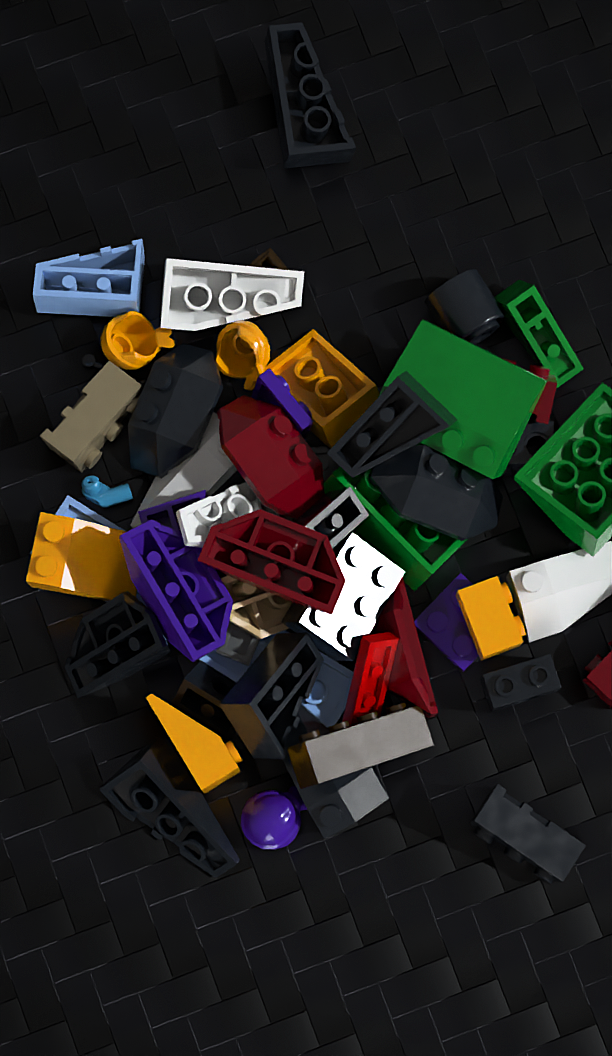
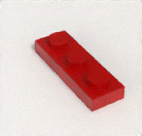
(370, 676)

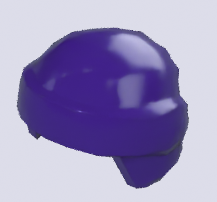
(272, 818)

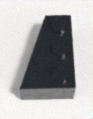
(271, 692)
(526, 835)

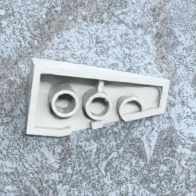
(217, 294)
(200, 516)

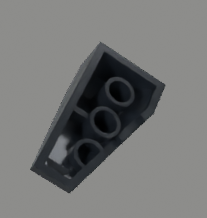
(339, 800)

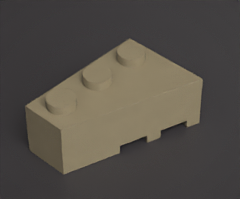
(94, 417)

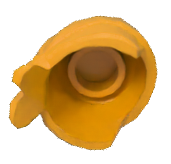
(132, 341)
(242, 352)

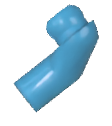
(103, 495)

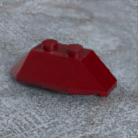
(271, 455)
(277, 559)
(409, 674)

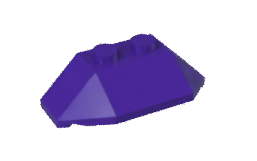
(178, 588)

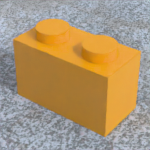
(490, 617)

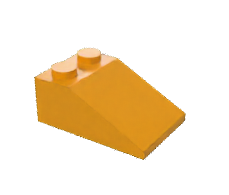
(326, 384)
(78, 559)
(200, 748)

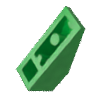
(538, 331)

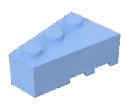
(91, 284)

